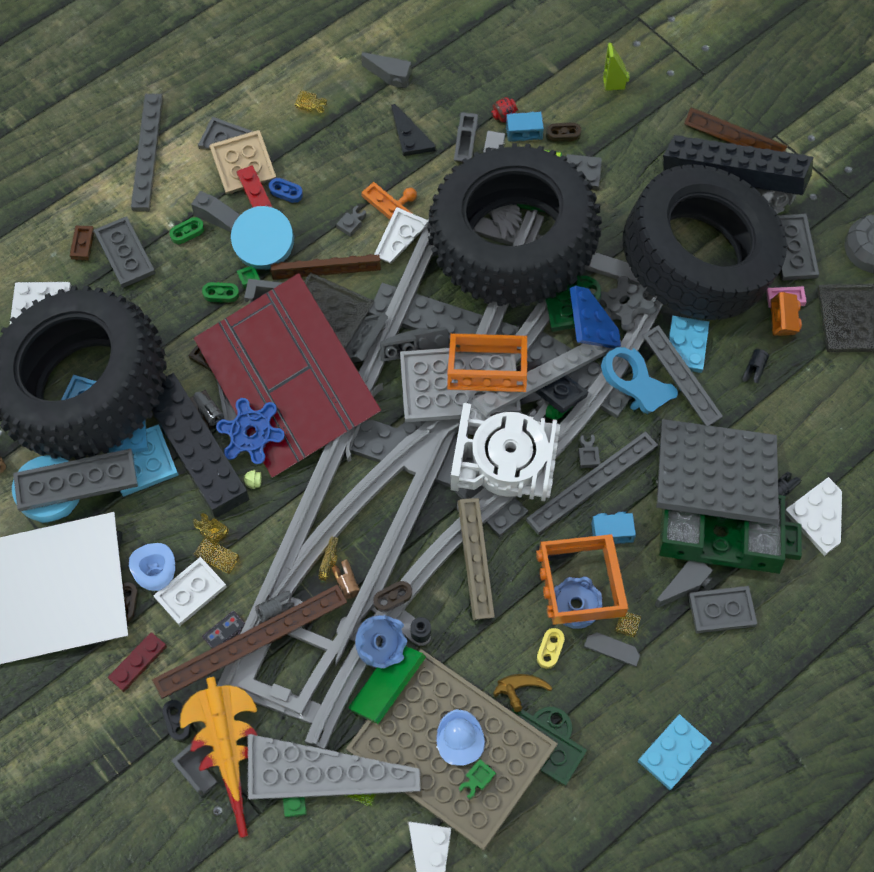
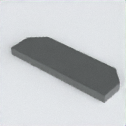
(612, 648)

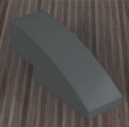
(466, 136)

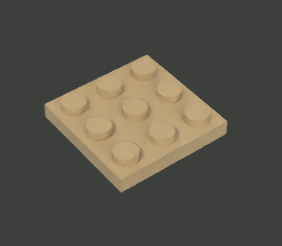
(241, 153)

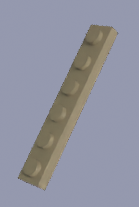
(475, 559)

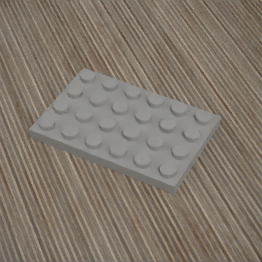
(426, 382)

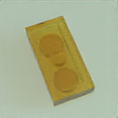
(217, 555)

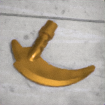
(508, 685)

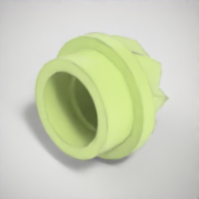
(253, 479)

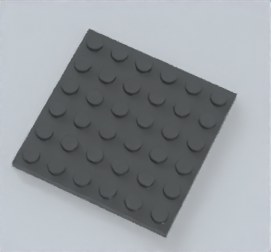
(718, 472)

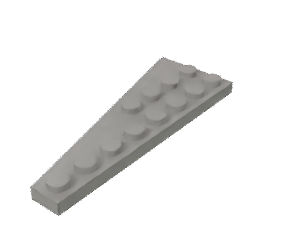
(298, 770)

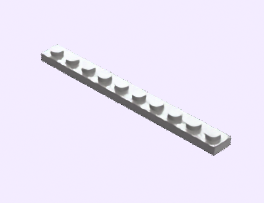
(541, 377)

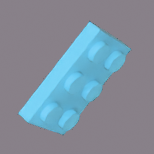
(690, 340)
(674, 752)

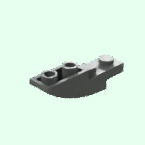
(413, 340)

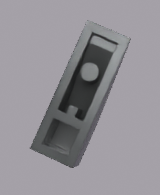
(391, 70)
(214, 211)
(688, 580)

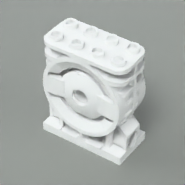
(507, 431)

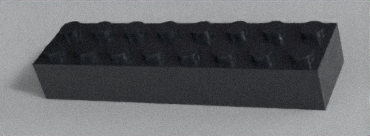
(756, 166)
(198, 449)

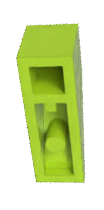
(614, 70)

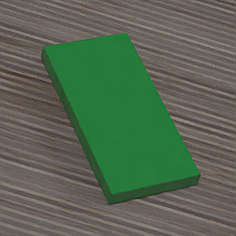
(385, 686)

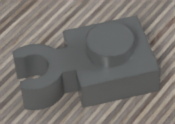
(351, 222)
(588, 454)

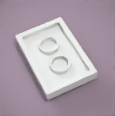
(190, 591)

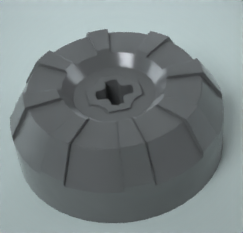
(860, 243)

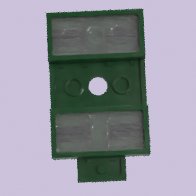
(746, 546)

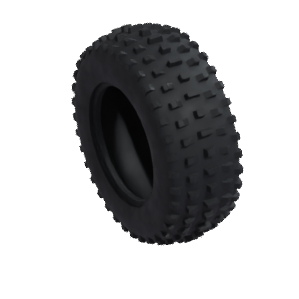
(508, 178)
(108, 408)

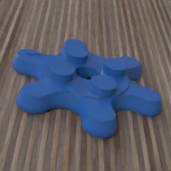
(238, 429)

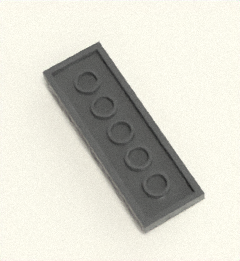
(75, 480)

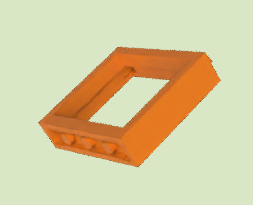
(487, 379)
(578, 545)

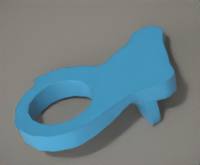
(647, 391)

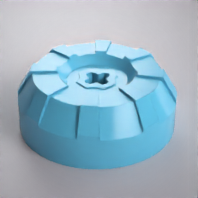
(262, 237)
(51, 512)

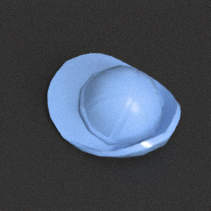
(152, 566)
(460, 738)

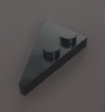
(411, 138)

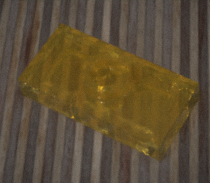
(329, 558)

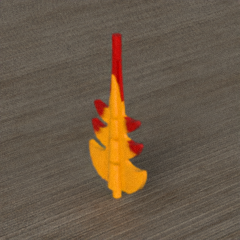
(217, 710)

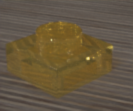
(628, 624)

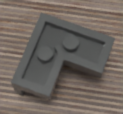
(188, 765)

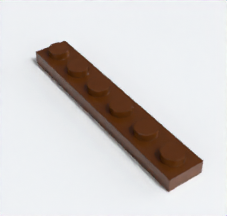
(730, 131)
(326, 266)

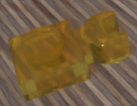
(308, 101)
(211, 530)

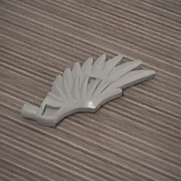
(507, 219)

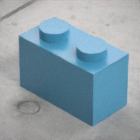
(524, 126)
(619, 525)

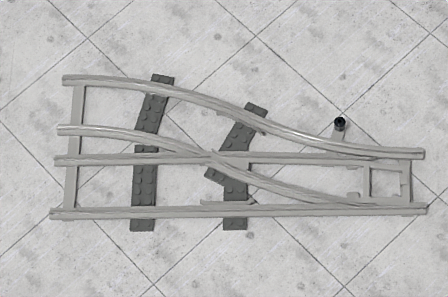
(421, 450)

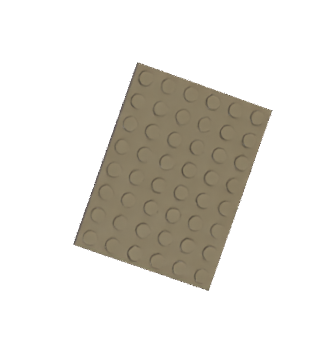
(410, 739)

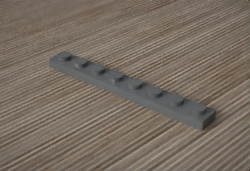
(147, 152)
(591, 483)

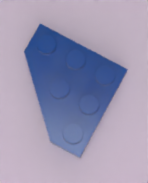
(591, 321)

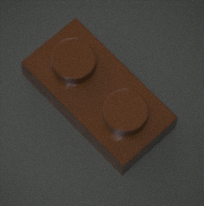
(82, 242)

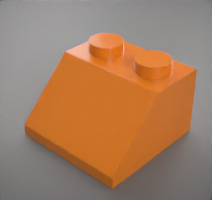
(785, 314)

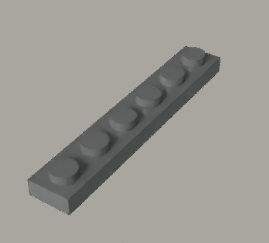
(682, 376)

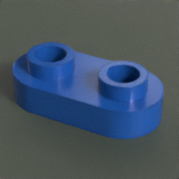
(286, 190)

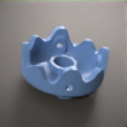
(577, 589)
(392, 641)

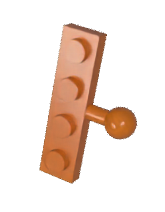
(386, 203)

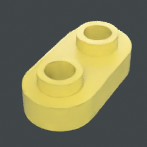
(550, 649)

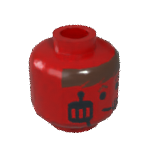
(502, 108)

